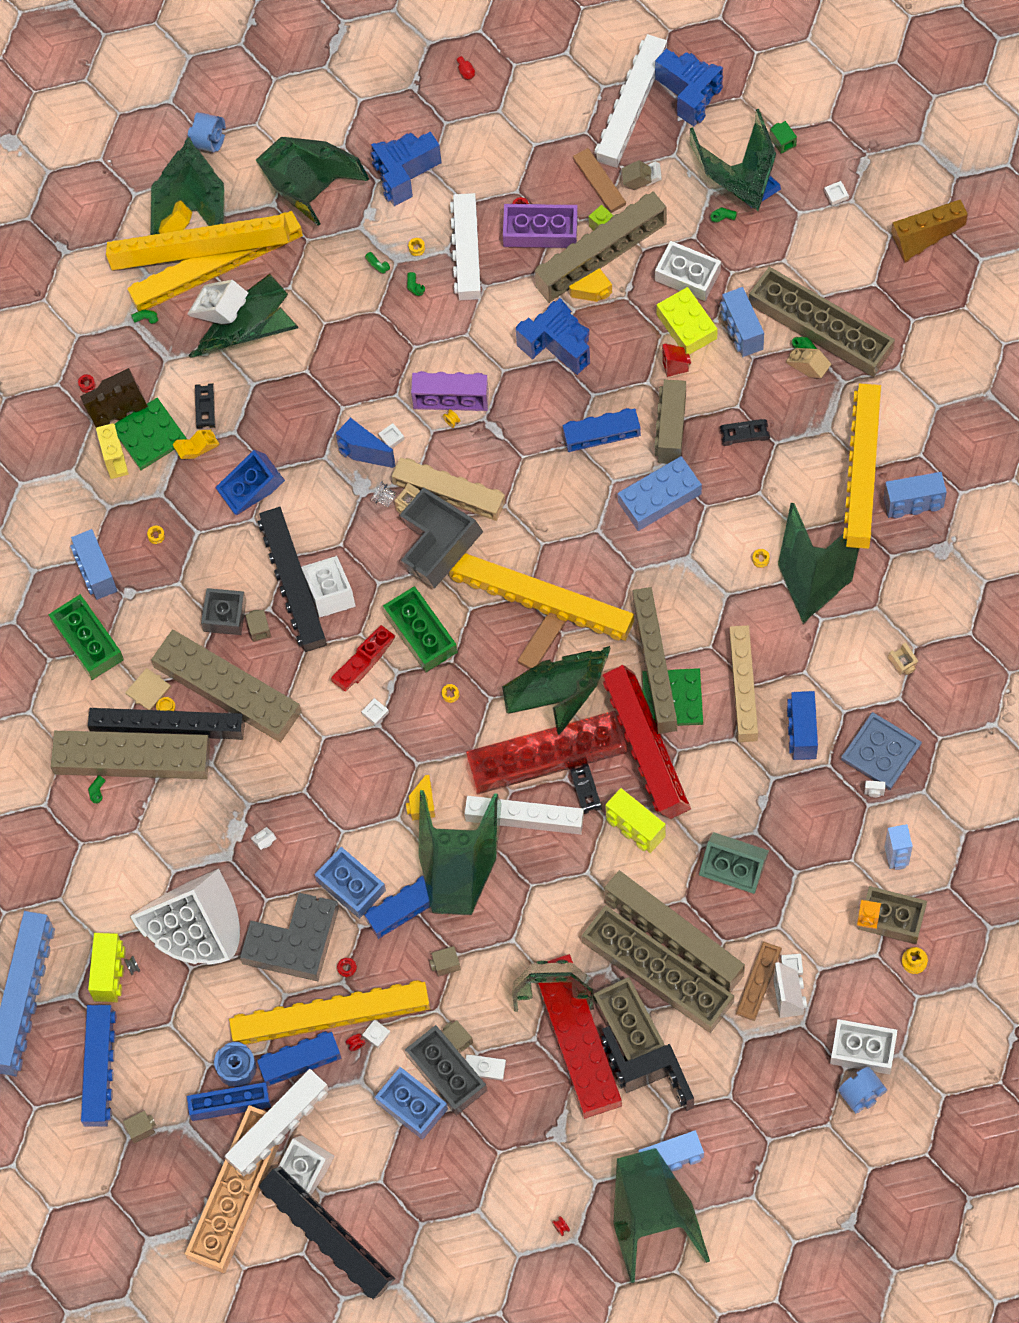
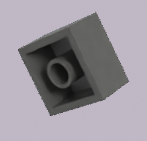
(223, 611)

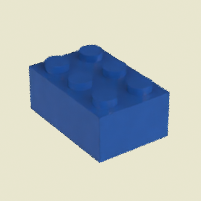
(802, 725)

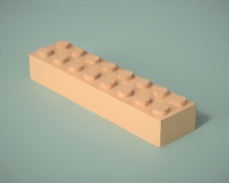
(228, 1206)

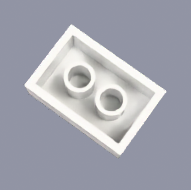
(685, 268)
(863, 1046)

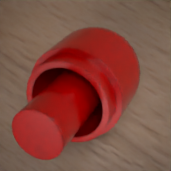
(465, 68)

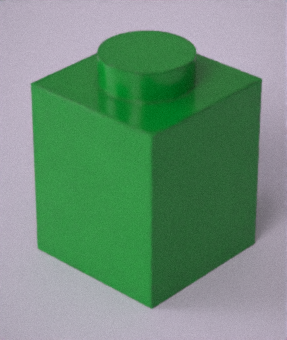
(783, 137)

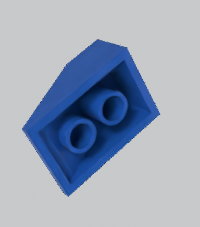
(363, 446)
(250, 482)

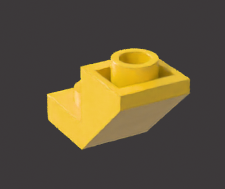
(177, 220)
(199, 444)

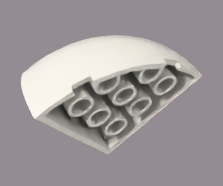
(193, 921)

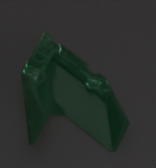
(745, 179)
(193, 182)
(254, 320)
(813, 572)
(559, 682)

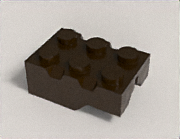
(114, 398)

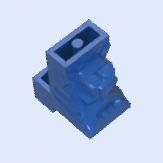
(692, 82)
(402, 161)
(559, 334)

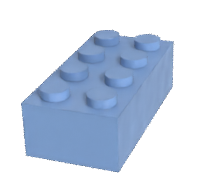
(659, 493)

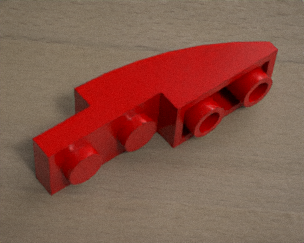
(364, 659)

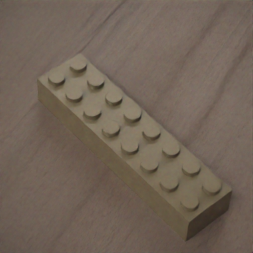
(601, 246)
(821, 321)
(226, 685)
(130, 754)
(673, 931)
(658, 969)

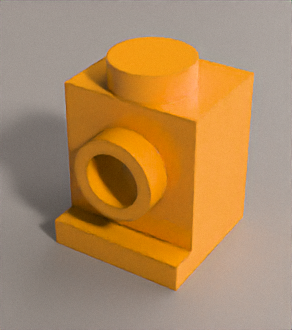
(868, 914)

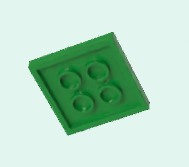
(148, 434)
(686, 695)

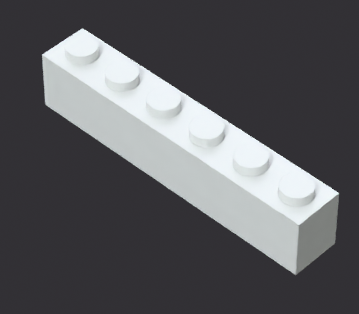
(466, 244)
(528, 815)
(276, 1123)

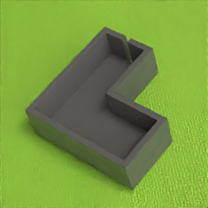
(443, 540)
(294, 950)

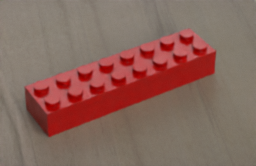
(646, 742)
(580, 1047)

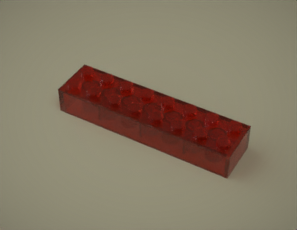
(546, 752)

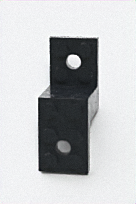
(647, 1069)

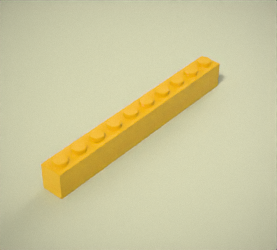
(198, 242)
(198, 270)
(863, 466)
(543, 596)
(330, 1013)

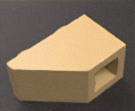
(809, 362)

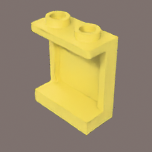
(112, 451)

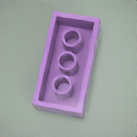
(540, 225)
(450, 391)

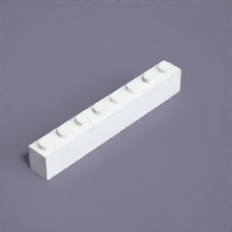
(630, 103)

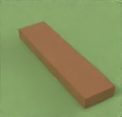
(599, 180)
(541, 641)
(759, 981)

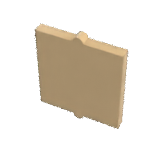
(148, 689)

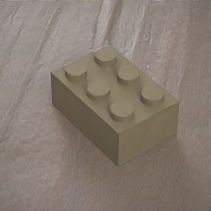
(898, 916)

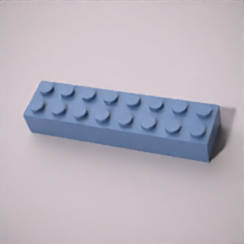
(22, 987)

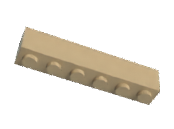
(453, 490)
(743, 684)

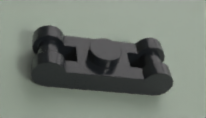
(205, 405)
(744, 432)
(585, 788)

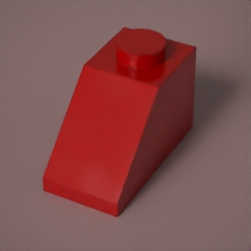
(675, 360)

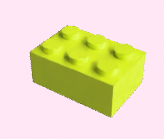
(686, 321)
(635, 821)
(106, 967)

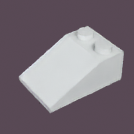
(219, 302)
(328, 586)
(788, 991)
(306, 1162)

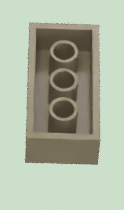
(670, 420)
(628, 1019)

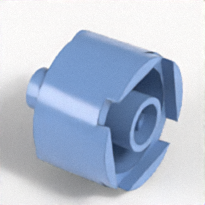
(207, 132)
(226, 1058)
(862, 1090)

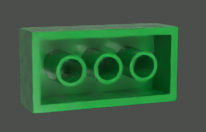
(420, 629)
(86, 637)

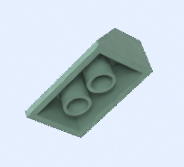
(733, 862)

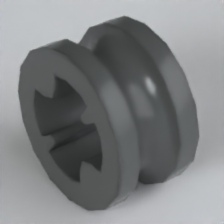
(132, 965)

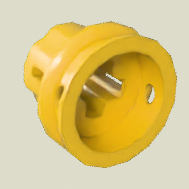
(917, 966)

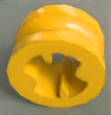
(412, 243)
(451, 418)
(150, 533)
(756, 562)
(450, 687)

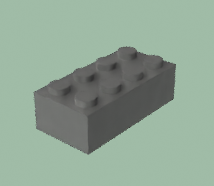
(446, 1070)

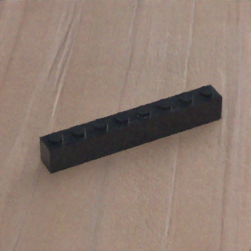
(292, 579)
(167, 722)
(326, 1233)

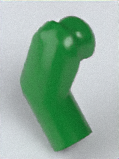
(722, 213)
(375, 263)
(412, 286)
(145, 314)
(802, 342)
(94, 790)

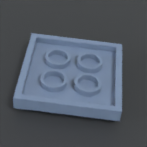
(881, 750)

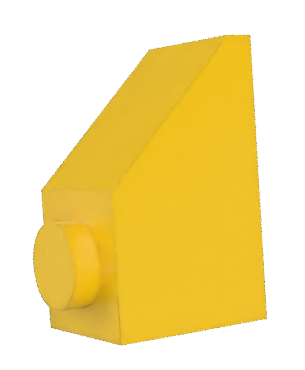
(591, 287)
(414, 799)

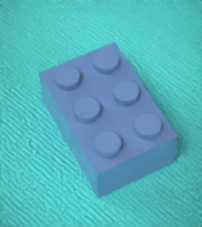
(742, 322)
(914, 495)
(92, 565)
(350, 882)
(411, 1103)

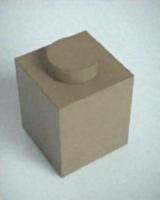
(636, 175)
(258, 625)
(445, 961)
(457, 1036)
(140, 1126)

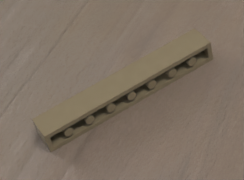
(654, 660)

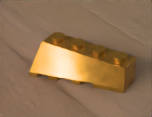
(927, 228)

